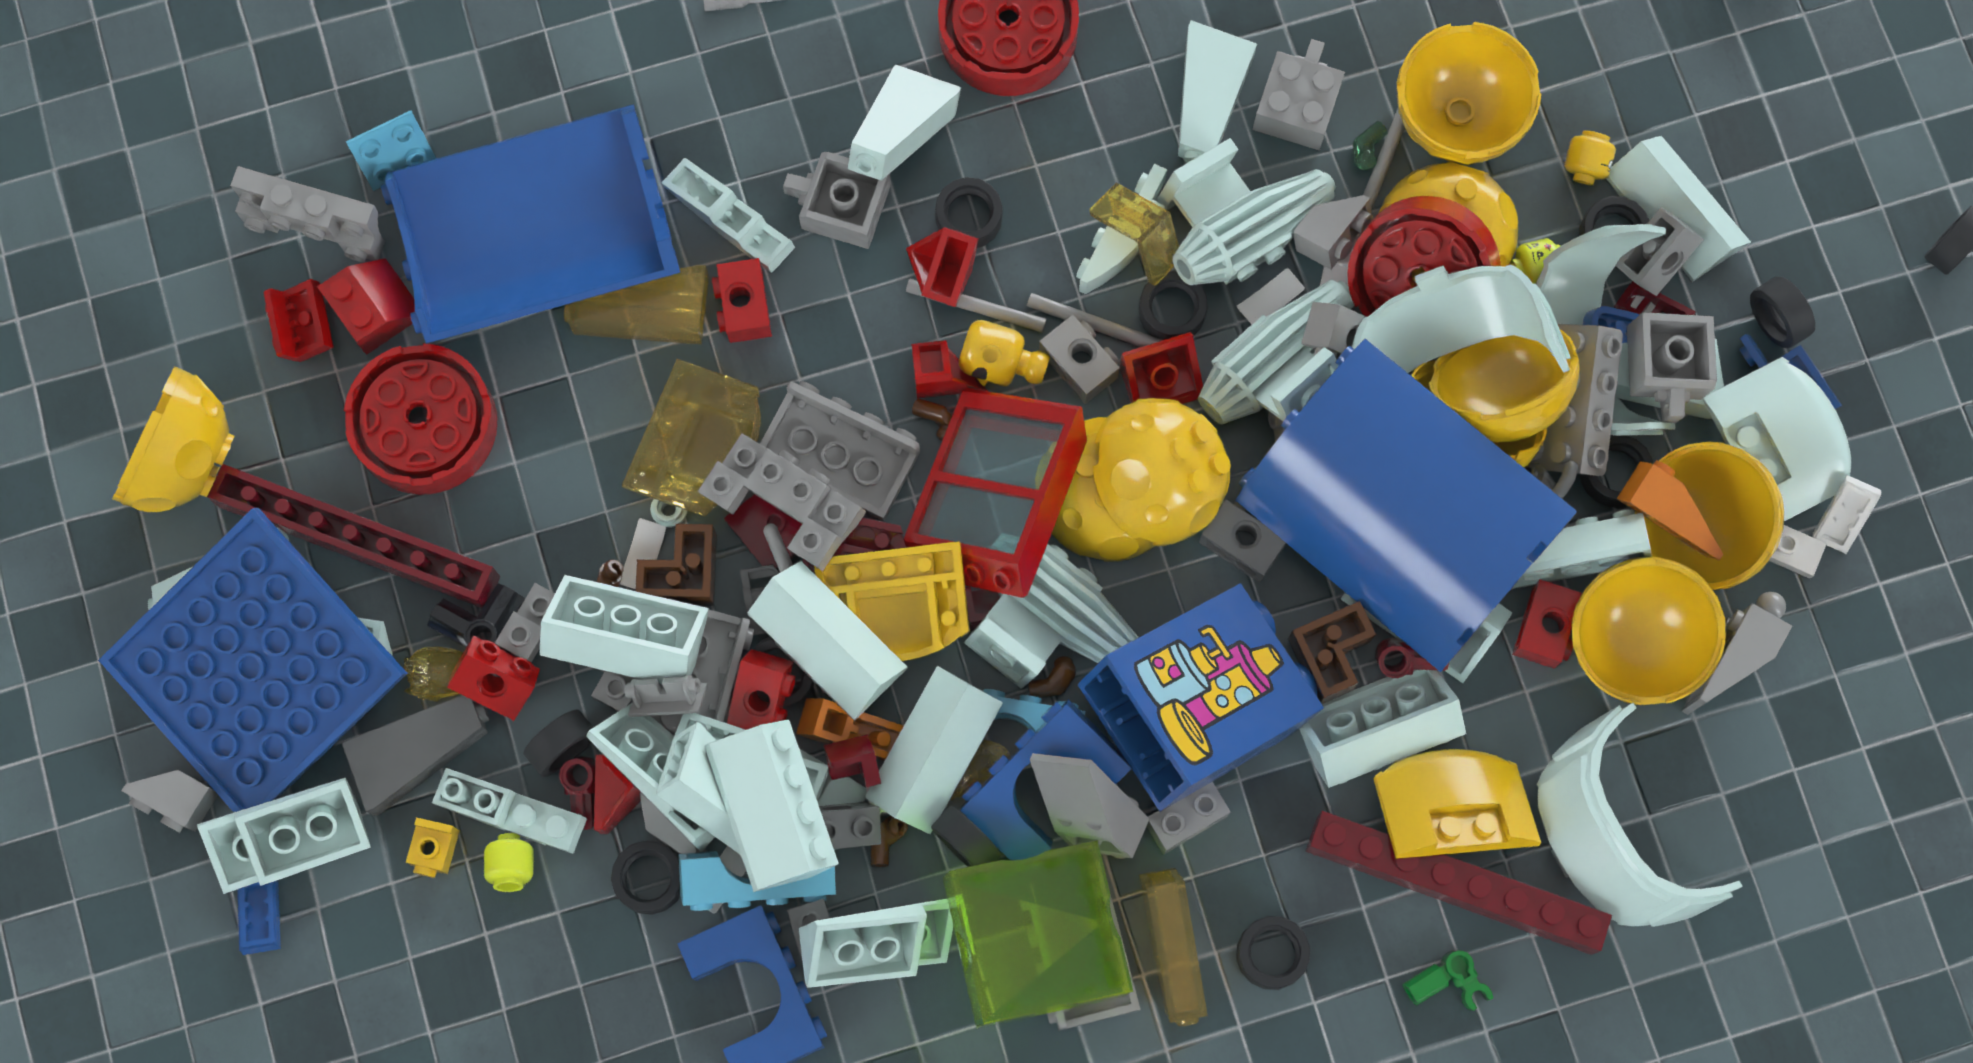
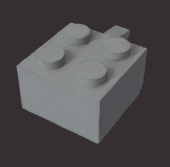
(1299, 97)
(839, 200)
(1671, 360)

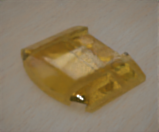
(689, 432)

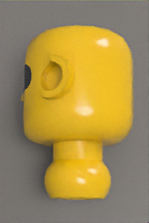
(997, 354)

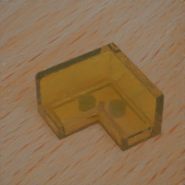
(1142, 222)

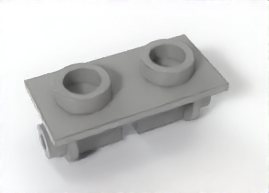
(676, 696)

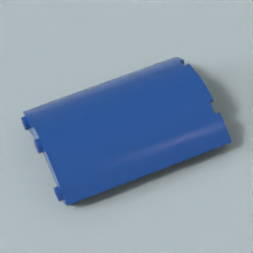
(530, 224)
(1402, 503)

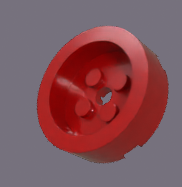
(1005, 57)
(1412, 236)
(426, 454)

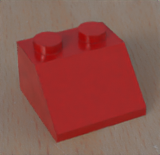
(370, 302)

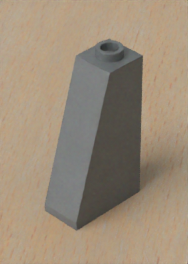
(410, 750)

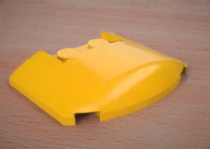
(904, 595)
(1454, 804)

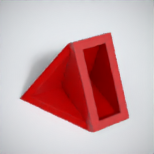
(943, 264)
(938, 371)
(613, 796)

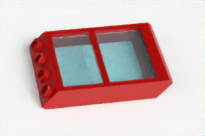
(1000, 486)

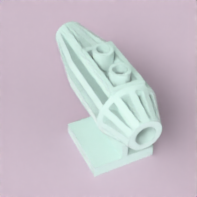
(1232, 224)
(1270, 364)
(1059, 609)

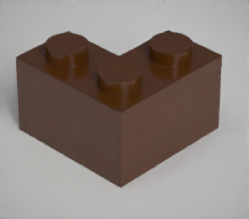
(690, 574)
(1323, 648)

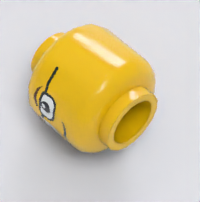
(1590, 157)

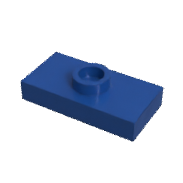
(259, 918)

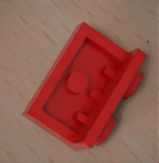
(298, 321)

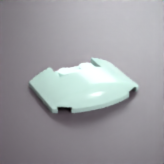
(1789, 428)

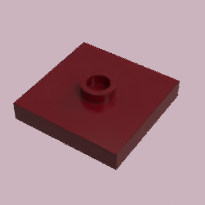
(749, 524)

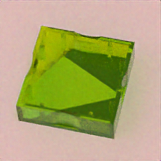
(1037, 934)

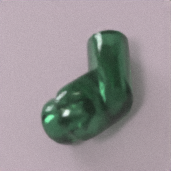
(1364, 147)

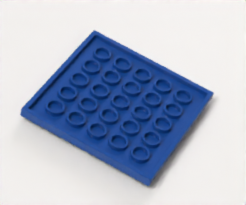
(252, 665)

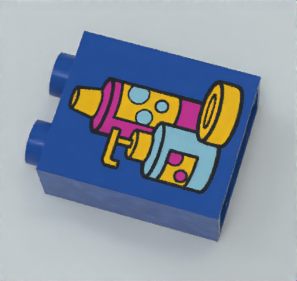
(1201, 695)

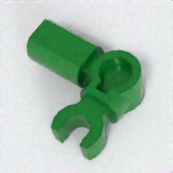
(1454, 966)

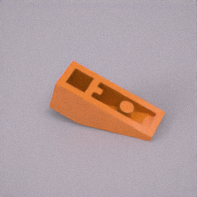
(1669, 506)
(829, 723)

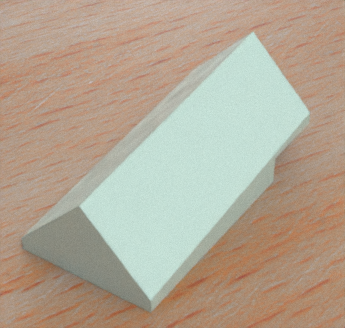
(1659, 178)
(826, 639)
(933, 750)
(639, 752)
(285, 836)
(876, 944)

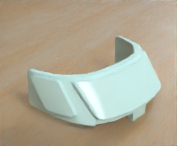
(1575, 284)
(1460, 311)
(1594, 846)

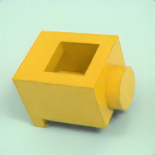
(444, 839)

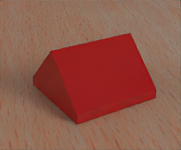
(1163, 370)

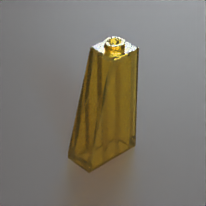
(652, 311)
(1173, 946)

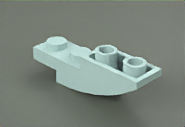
(1114, 249)
(509, 811)

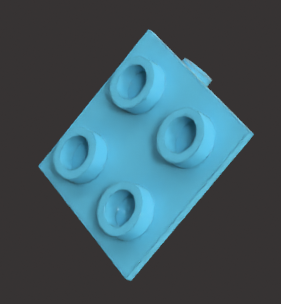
(390, 148)

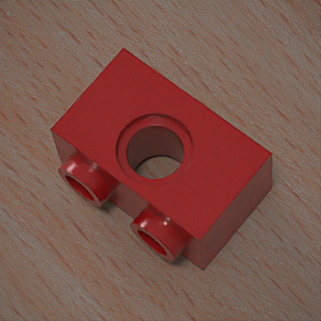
(736, 280)
(1533, 640)
(766, 674)
(501, 694)

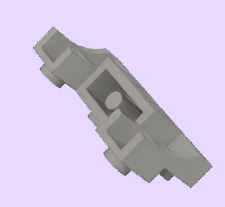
(285, 205)
(802, 495)
(522, 639)

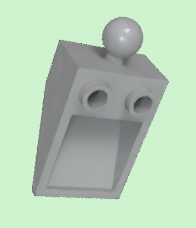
(1750, 643)
(1088, 805)

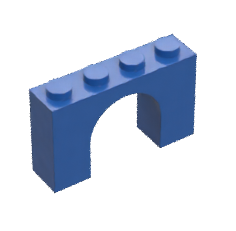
(995, 804)
(753, 939)

